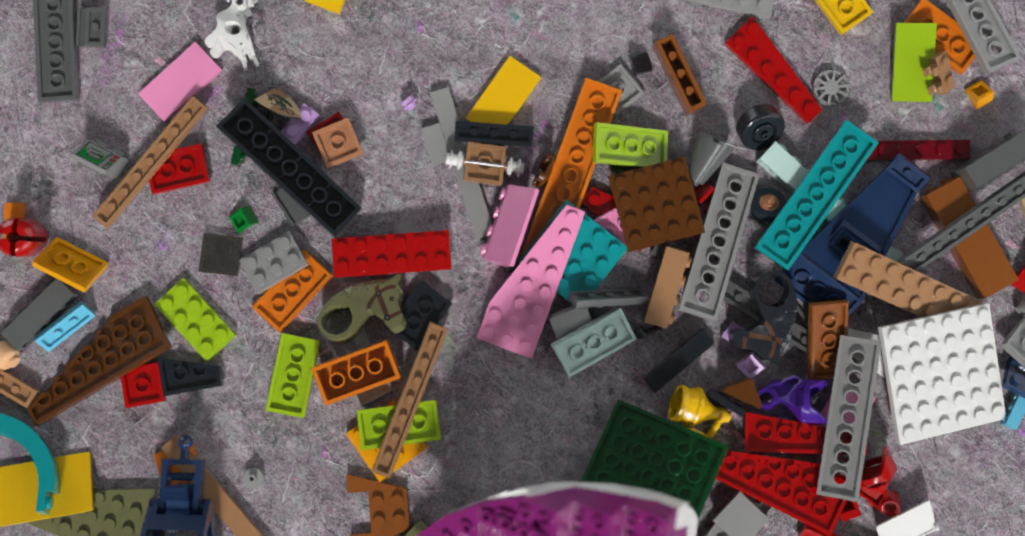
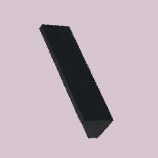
(678, 360)

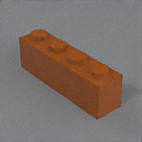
(679, 75)

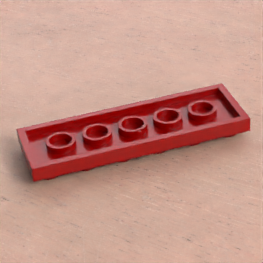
(391, 254)

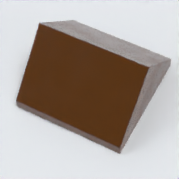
(742, 390)

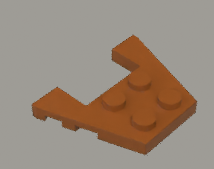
(386, 505)

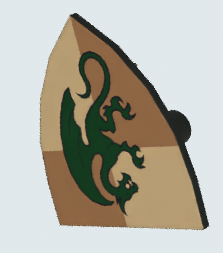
(278, 104)

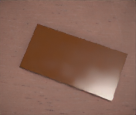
(825, 325)

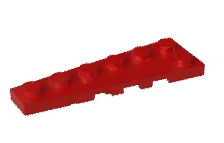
(765, 61)

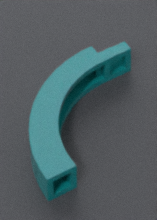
(42, 456)

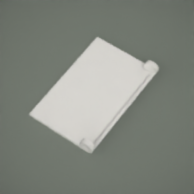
(912, 522)

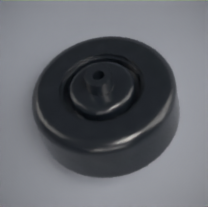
(760, 127)

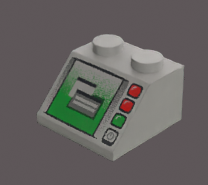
(100, 158)

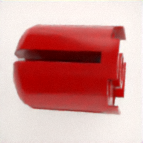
(15, 229)

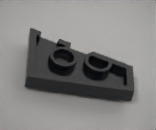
(187, 376)

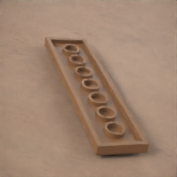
(898, 283)

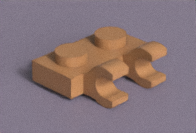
(941, 72)

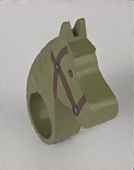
(364, 300)

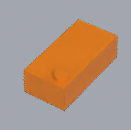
(356, 372)

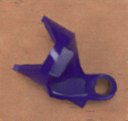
(796, 395)

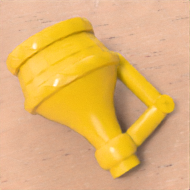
(692, 407)

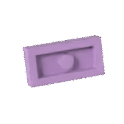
(297, 128)

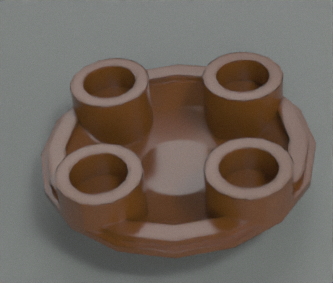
(547, 167)

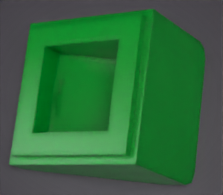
(243, 219)

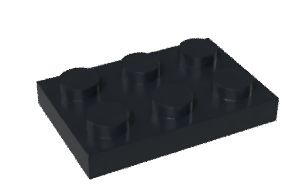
(420, 309)

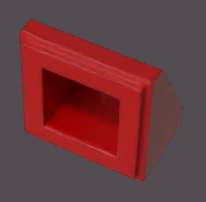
(703, 192)

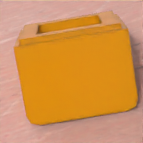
(980, 94)

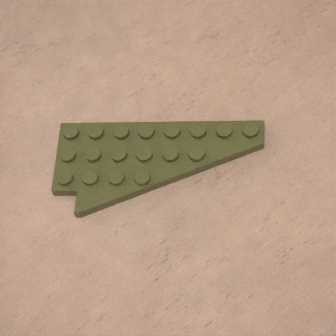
(114, 514)

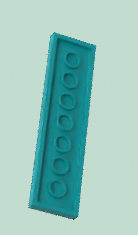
(816, 195)

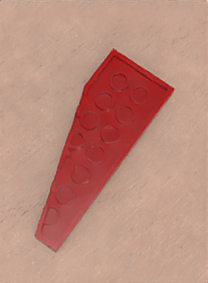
(784, 486)

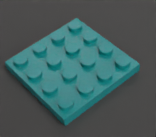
(590, 259)

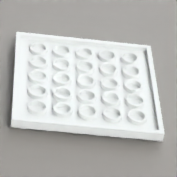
(942, 373)

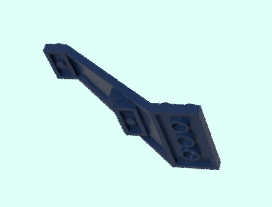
(868, 220)

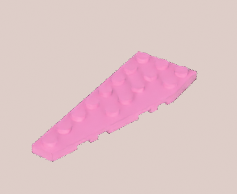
(524, 301)

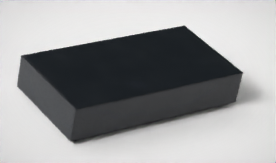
(726, 402)

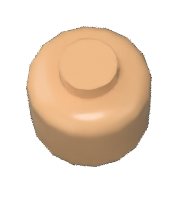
(8, 356)

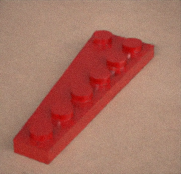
(785, 436)

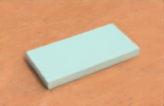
(593, 341)

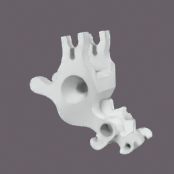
(232, 33)

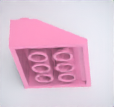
(509, 225)

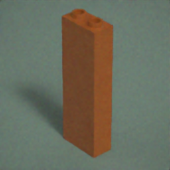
(980, 253)

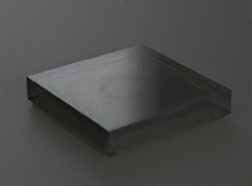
(221, 254)

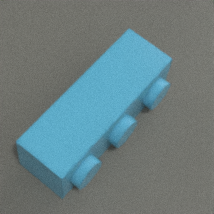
(1014, 412)

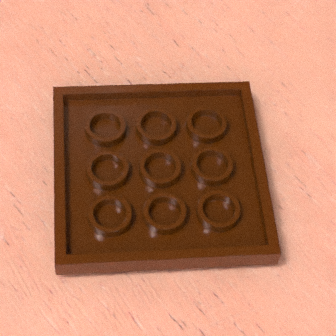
(656, 204)

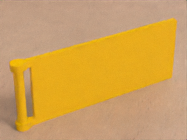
(20, 490)

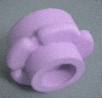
(409, 103)

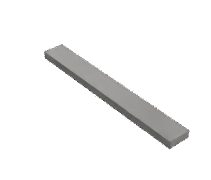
(471, 191)

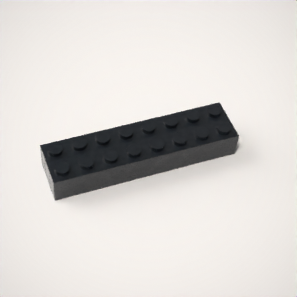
(288, 167)

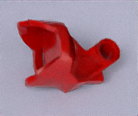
(875, 483)

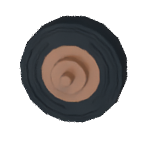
(767, 204)

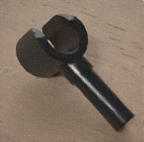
(642, 333)

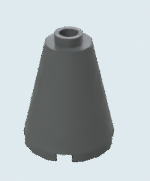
(707, 157)

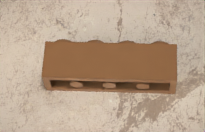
(666, 287)

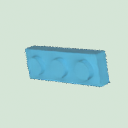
(64, 326)

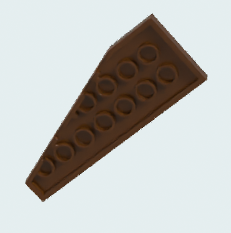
(118, 348)

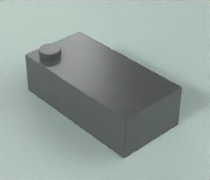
(993, 161)

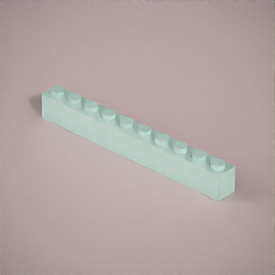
(790, 173)

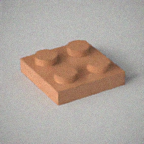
(338, 143)

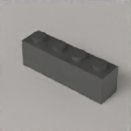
(39, 314)

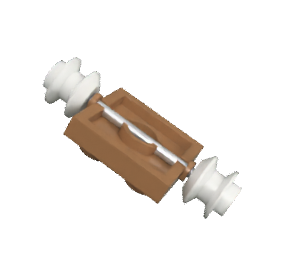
(484, 163)

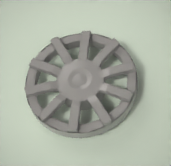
(831, 87)

